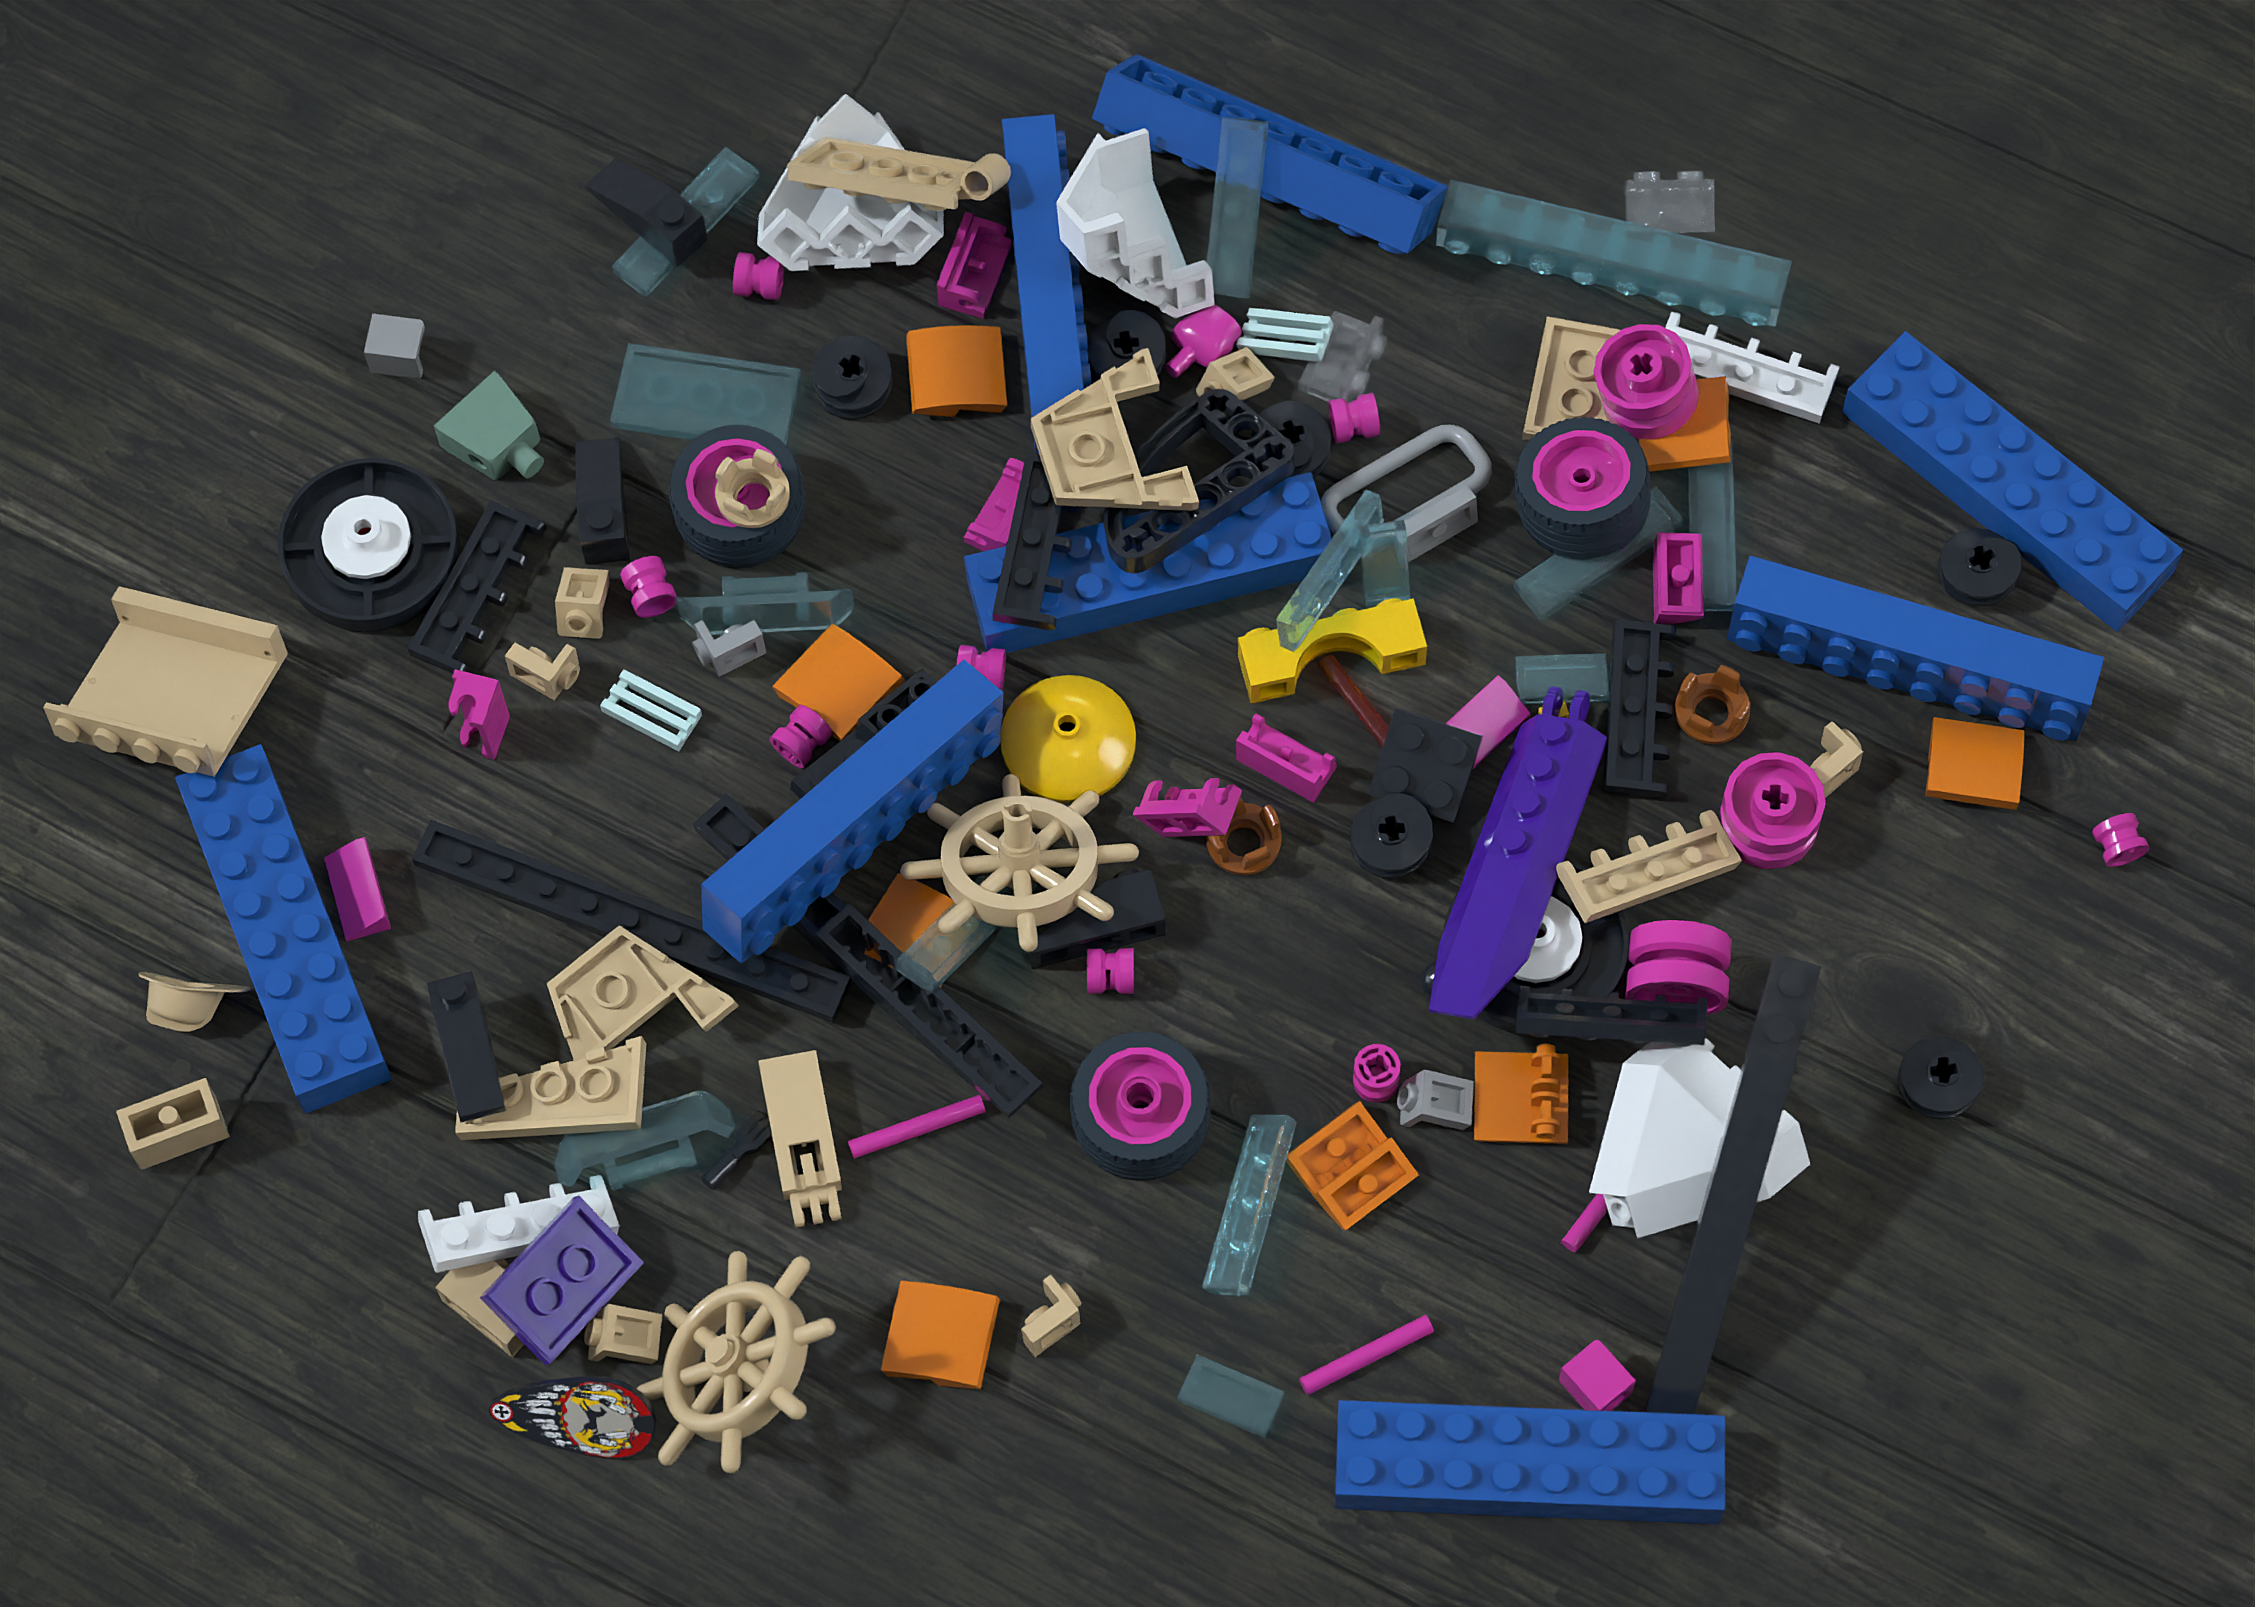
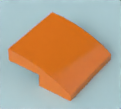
(956, 370)
(1702, 439)
(838, 680)
(1975, 763)
(907, 912)
(1351, 1166)
(940, 1334)

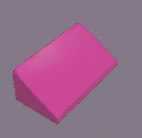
(1677, 578)
(1492, 713)
(357, 890)

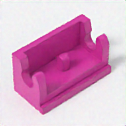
(973, 266)
(995, 519)
(482, 709)
(1284, 759)
(1189, 810)

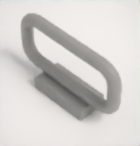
(1436, 518)

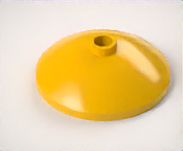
(1068, 763)

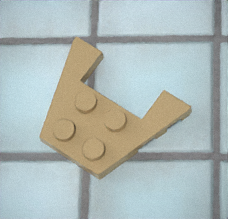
(1090, 452)
(621, 987)

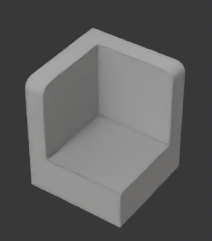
(394, 346)

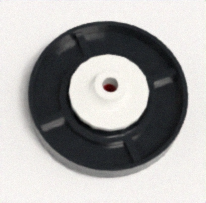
(368, 544)
(1564, 956)

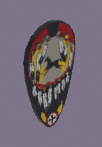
(579, 1415)

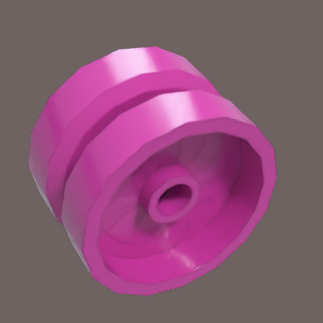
(1646, 381)
(1772, 809)
(1679, 962)

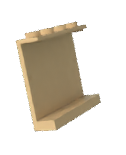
(172, 683)

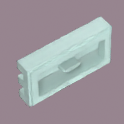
(1288, 328)
(620, 692)

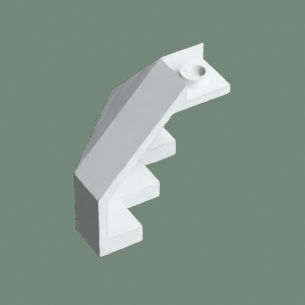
(832, 228)
(1121, 230)
(1667, 1136)

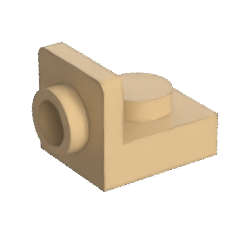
(1238, 373)
(581, 602)
(539, 672)
(1840, 760)
(1050, 1324)
(624, 1334)

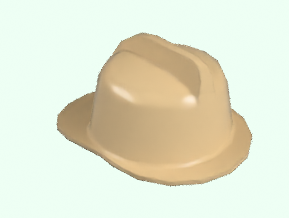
(182, 1003)

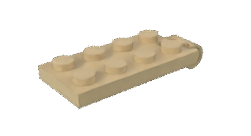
(898, 173)

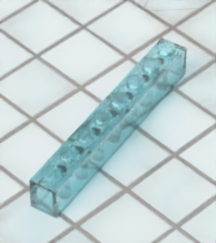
(1613, 253)

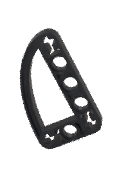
(1249, 462)

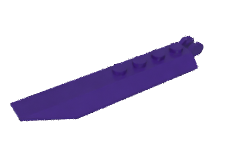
(1517, 857)

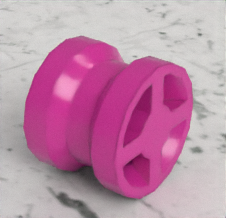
(2120, 839)

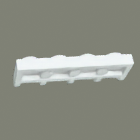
(1758, 376)
(505, 1230)

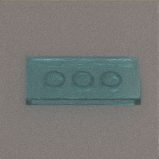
(695, 392)

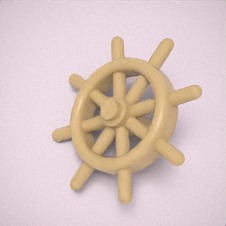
(1019, 862)
(735, 1361)

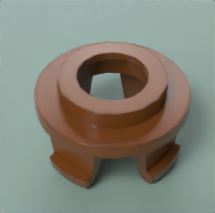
(1720, 685)
(1266, 825)

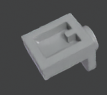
(732, 649)
(1436, 1100)

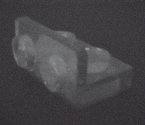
(1671, 205)
(1345, 360)

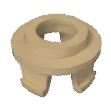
(761, 470)

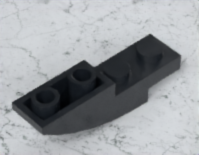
(867, 727)

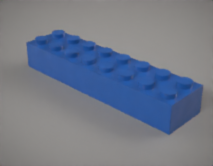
(1299, 165)
(1044, 265)
(2011, 481)
(1250, 551)
(1914, 649)
(852, 812)
(283, 930)
(1530, 1462)

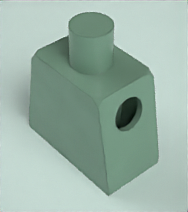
(491, 431)

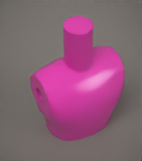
(1203, 339)

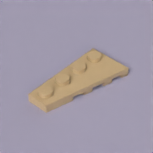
(570, 1097)

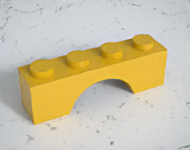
(1382, 634)

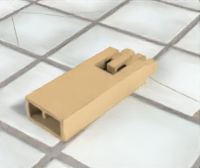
(798, 1117)

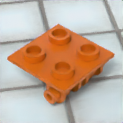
(1521, 1096)

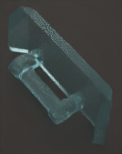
(772, 602)
(659, 1124)

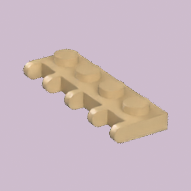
(1649, 870)

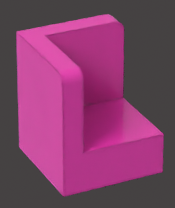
(1597, 1378)

